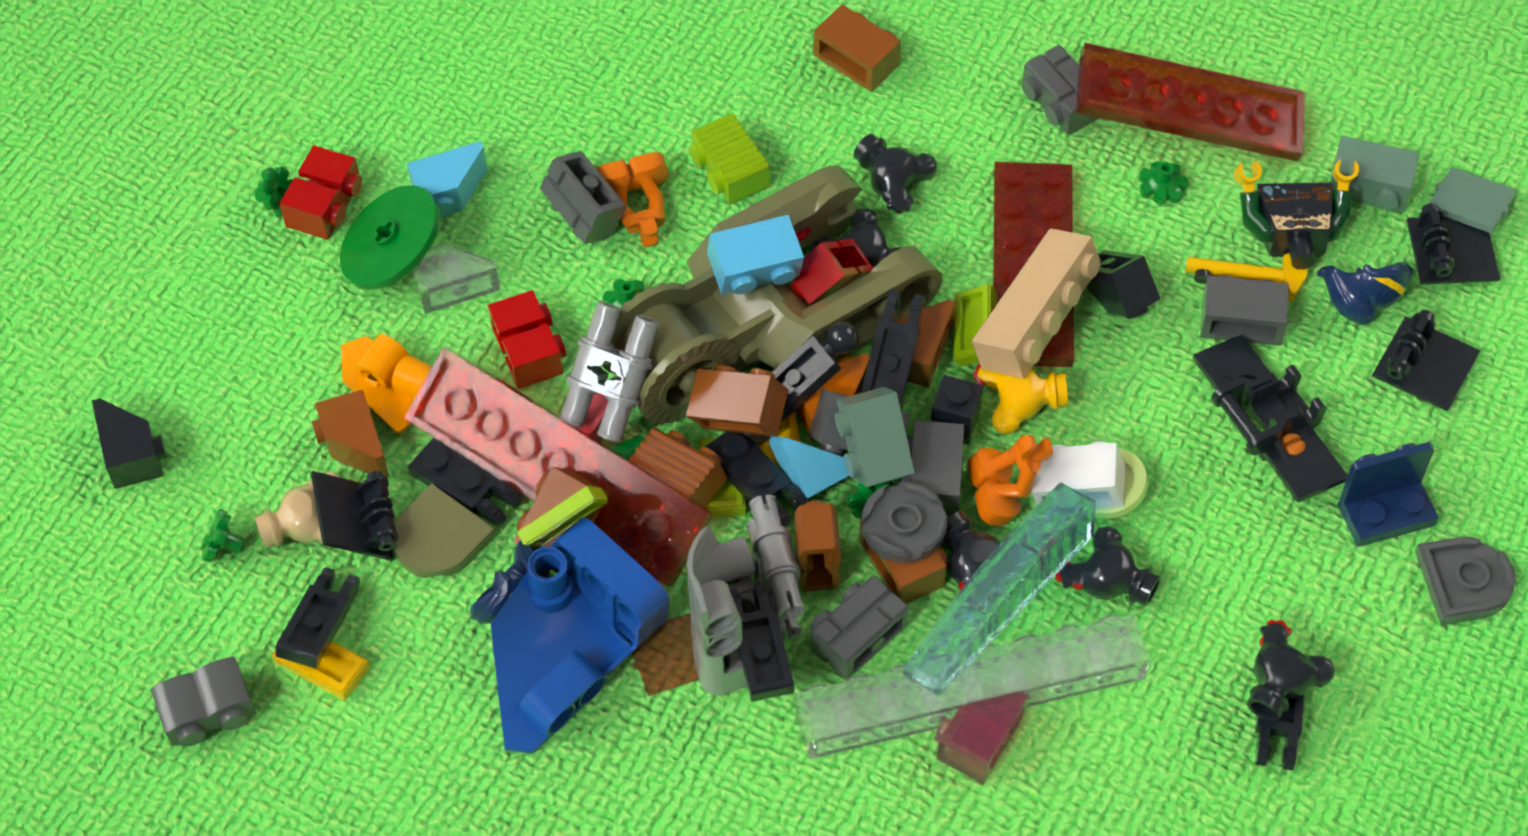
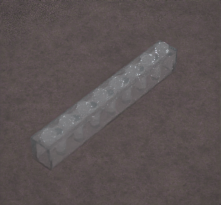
(1043, 667)

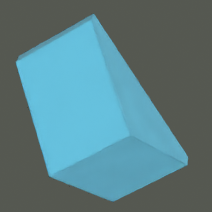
(808, 466)

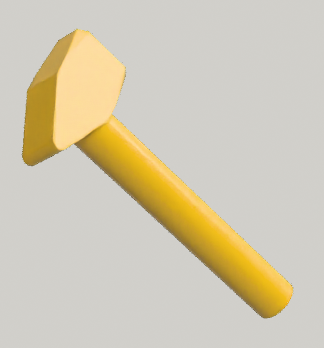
(1288, 274)

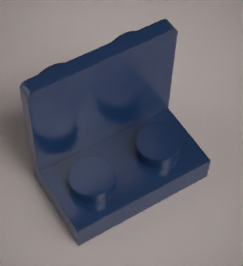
(1387, 495)

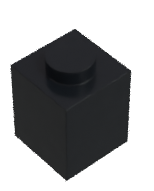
(958, 403)

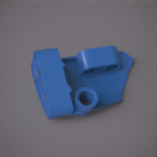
(569, 631)

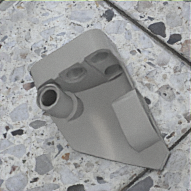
(713, 613)

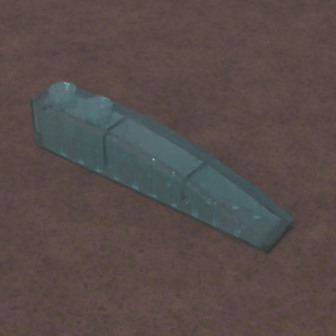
(1003, 586)

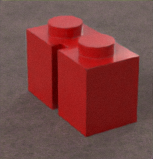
(322, 201)
(829, 269)
(525, 337)

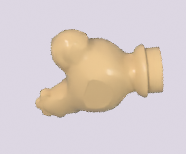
(294, 519)

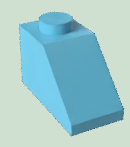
(450, 176)

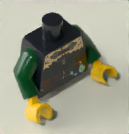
(1295, 215)

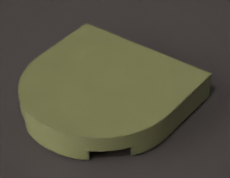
(439, 535)

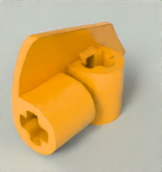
(385, 375)

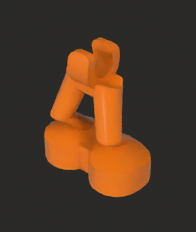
(642, 173)
(991, 470)

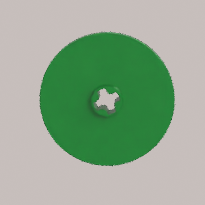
(390, 237)

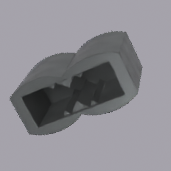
(203, 702)

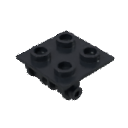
(1450, 249)
(1426, 361)
(356, 514)

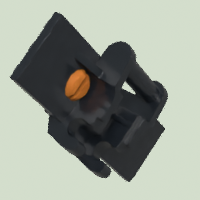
(1287, 421)

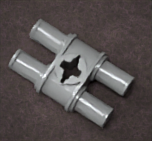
(628, 363)
(776, 564)

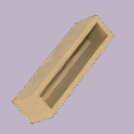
(1036, 303)

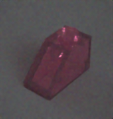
(979, 734)

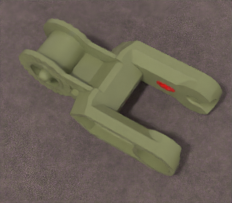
(771, 321)

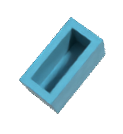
(755, 255)

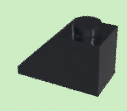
(1123, 284)
(128, 445)

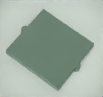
(1473, 199)

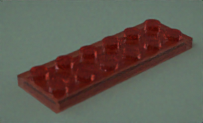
(1190, 102)
(1025, 206)

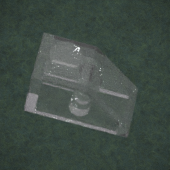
(452, 276)

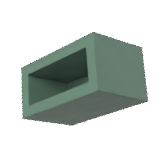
(1383, 174)
(874, 437)

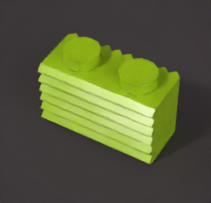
(729, 158)

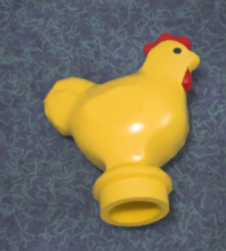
(1022, 397)

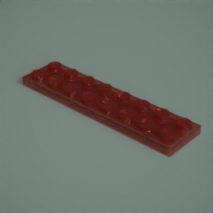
(524, 440)

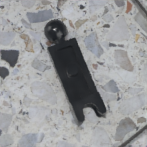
(811, 368)

